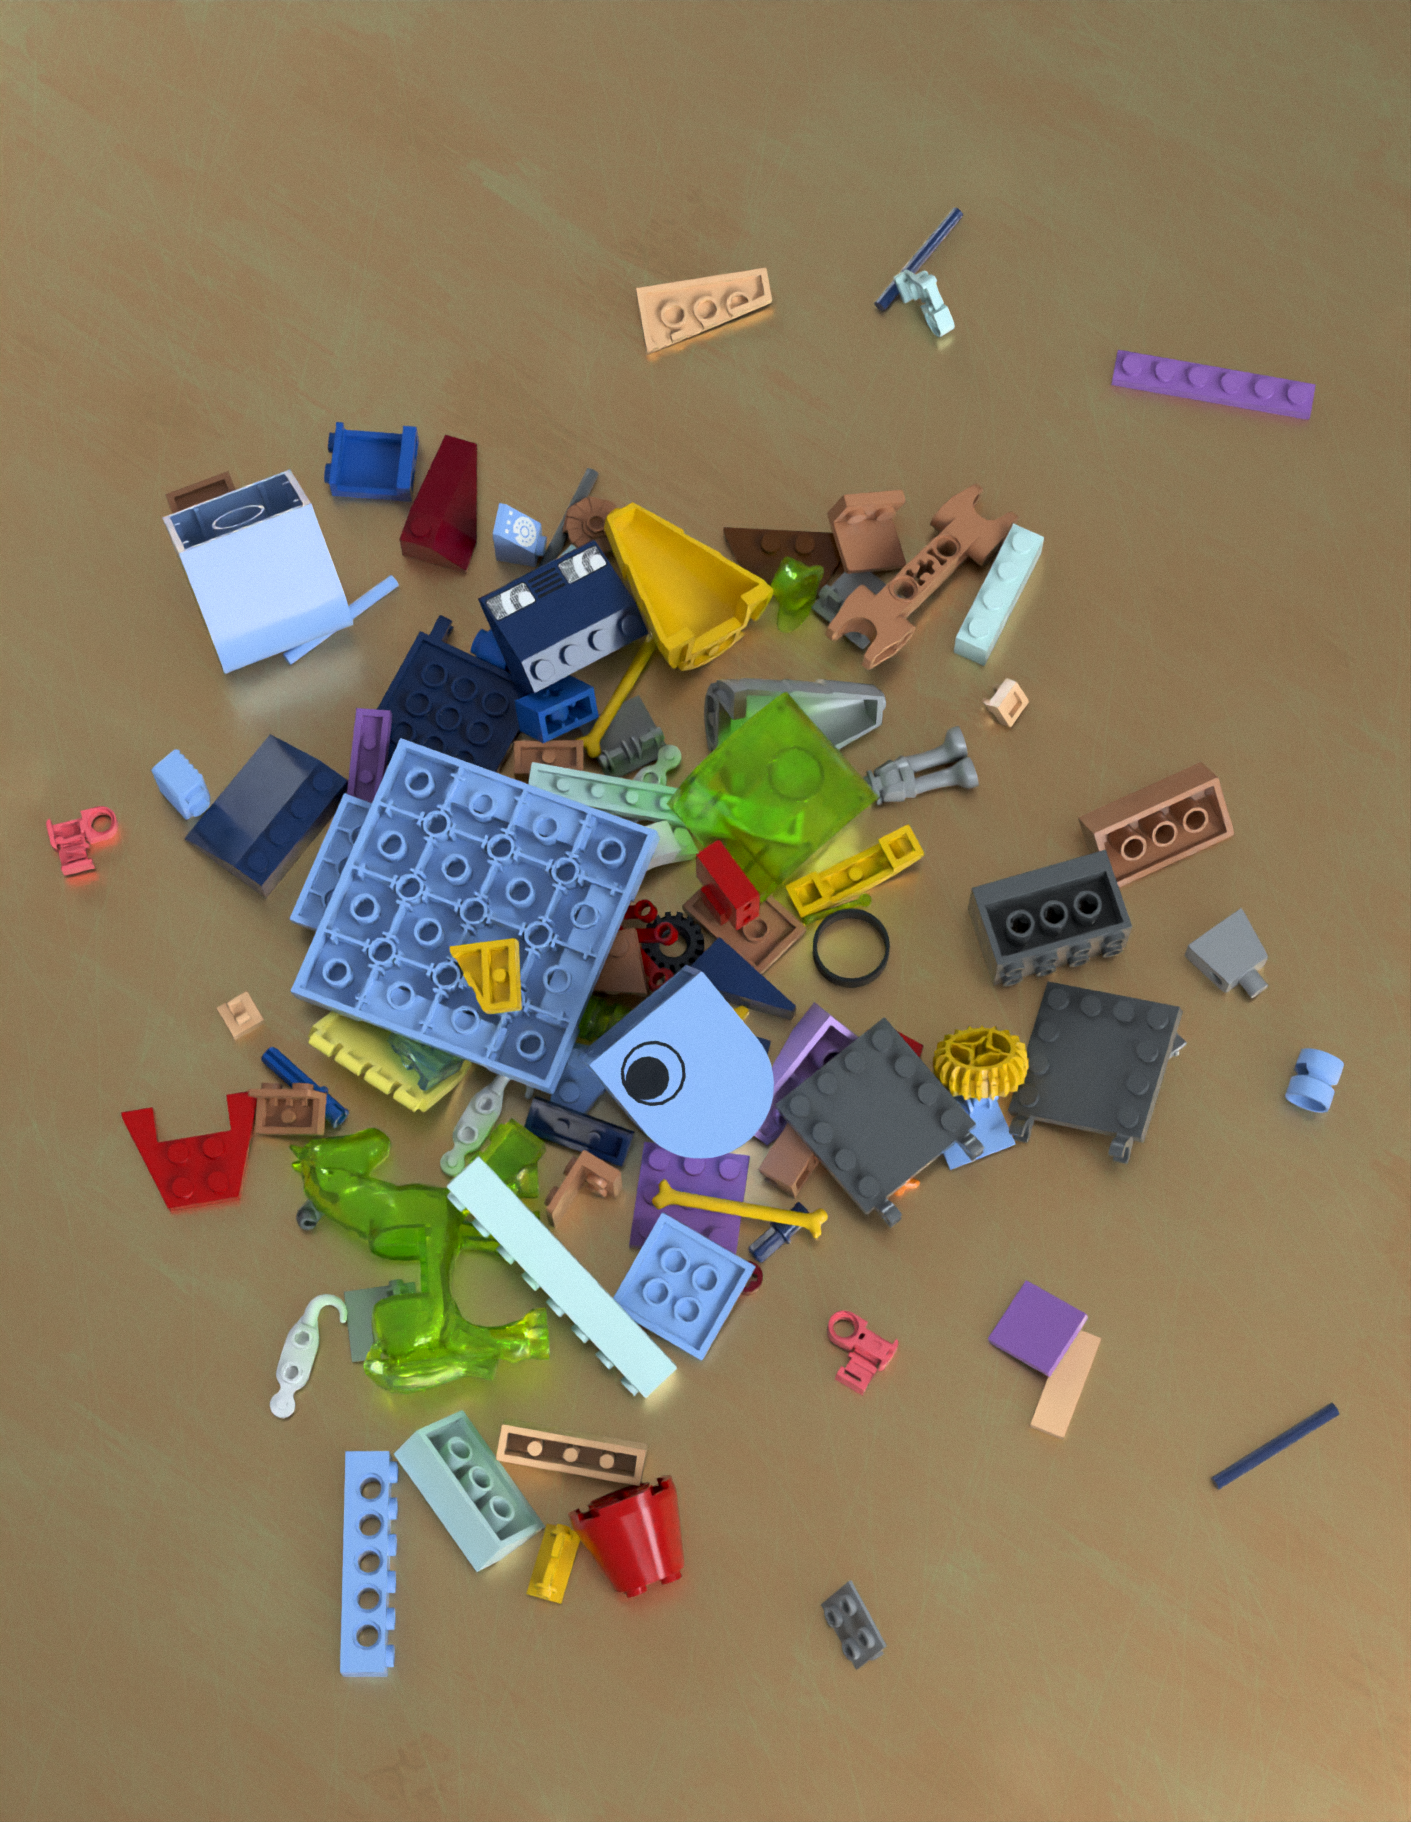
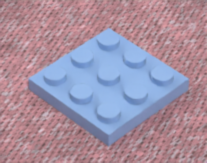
(683, 1286)

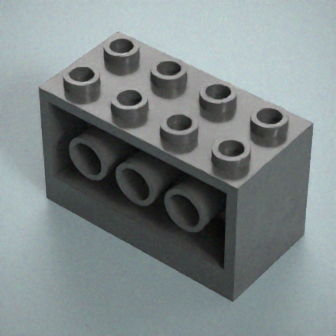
(1049, 918)

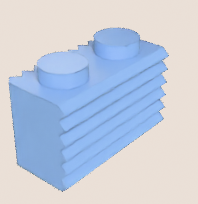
(182, 784)

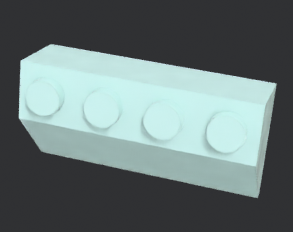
(468, 1490)

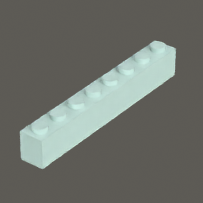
(561, 1277)

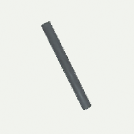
(560, 538)

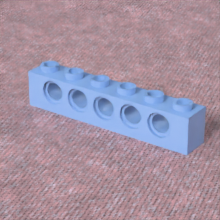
(361, 1469)

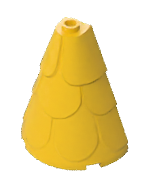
(683, 587)

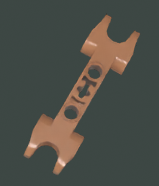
(885, 614)

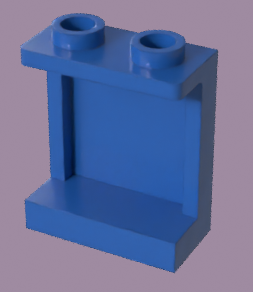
(372, 463)

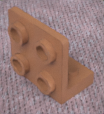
(867, 532)
(599, 1175)

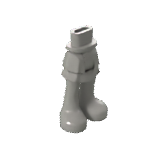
(897, 781)

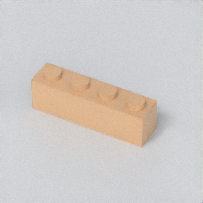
(571, 1451)

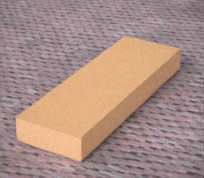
(1065, 1386)

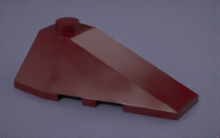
(444, 513)

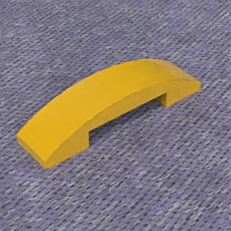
(856, 873)

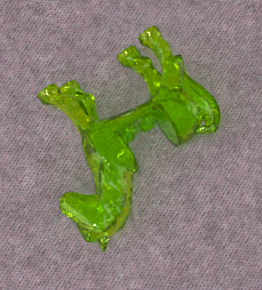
(420, 1332)

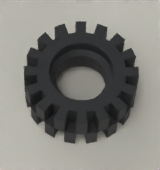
(686, 929)

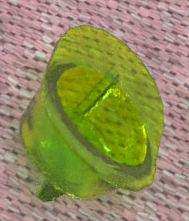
(795, 592)

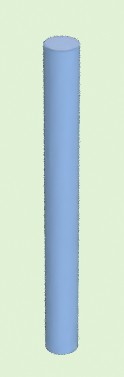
(356, 609)

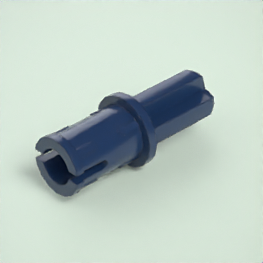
(774, 1237)

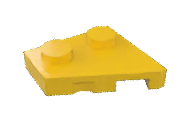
(492, 973)

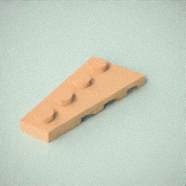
(692, 306)

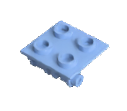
(989, 1130)

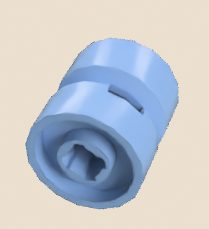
(1312, 1085)

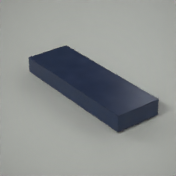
(579, 1131)

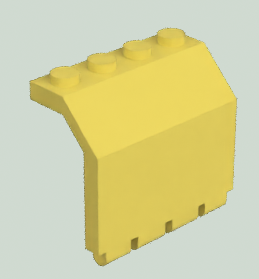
(366, 1050)

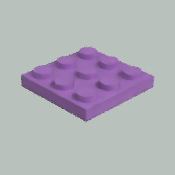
(713, 1177)

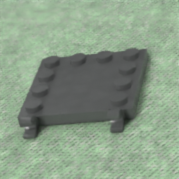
(1095, 1065)
(877, 1118)

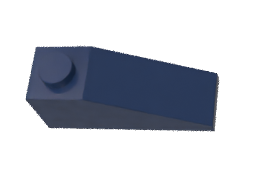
(741, 982)

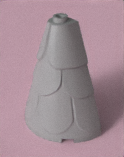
(837, 707)

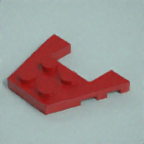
(200, 1167)

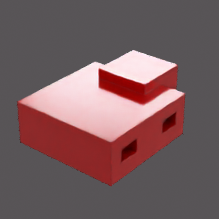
(725, 887)

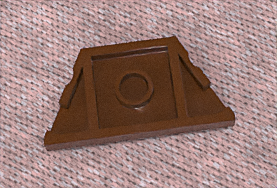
(764, 549)

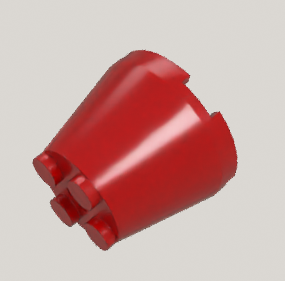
(634, 1535)

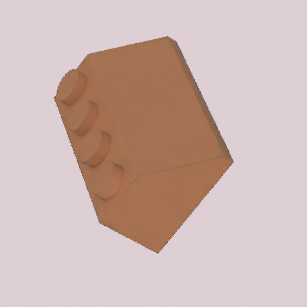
(1159, 823)

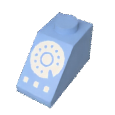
(517, 537)

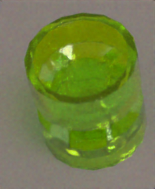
(600, 1017)

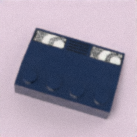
(562, 617)

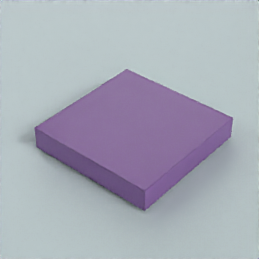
(1037, 1328)

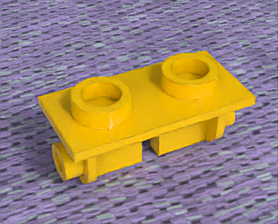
(554, 1563)

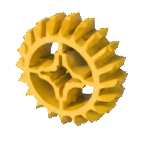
(980, 1062)

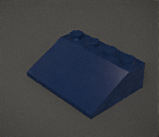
(269, 814)

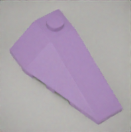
(808, 1048)

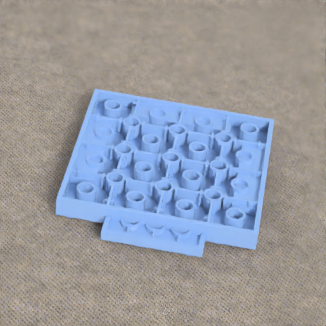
(462, 861)

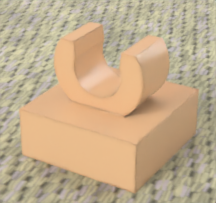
(1007, 702)
(241, 1015)

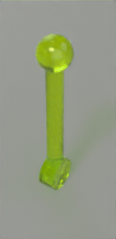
(864, 900)

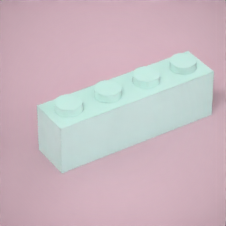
(998, 594)

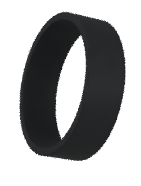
(855, 914)

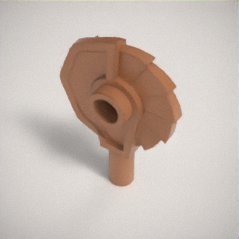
(586, 522)

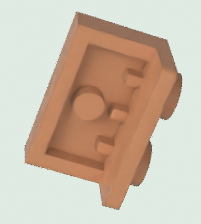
(289, 1110)

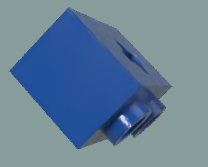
(556, 709)

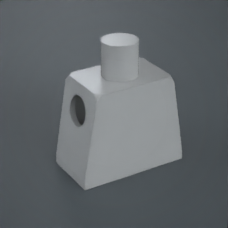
(1230, 955)

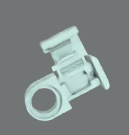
(924, 287)

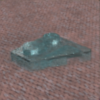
(428, 1062)

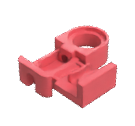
(72, 837)
(868, 1351)

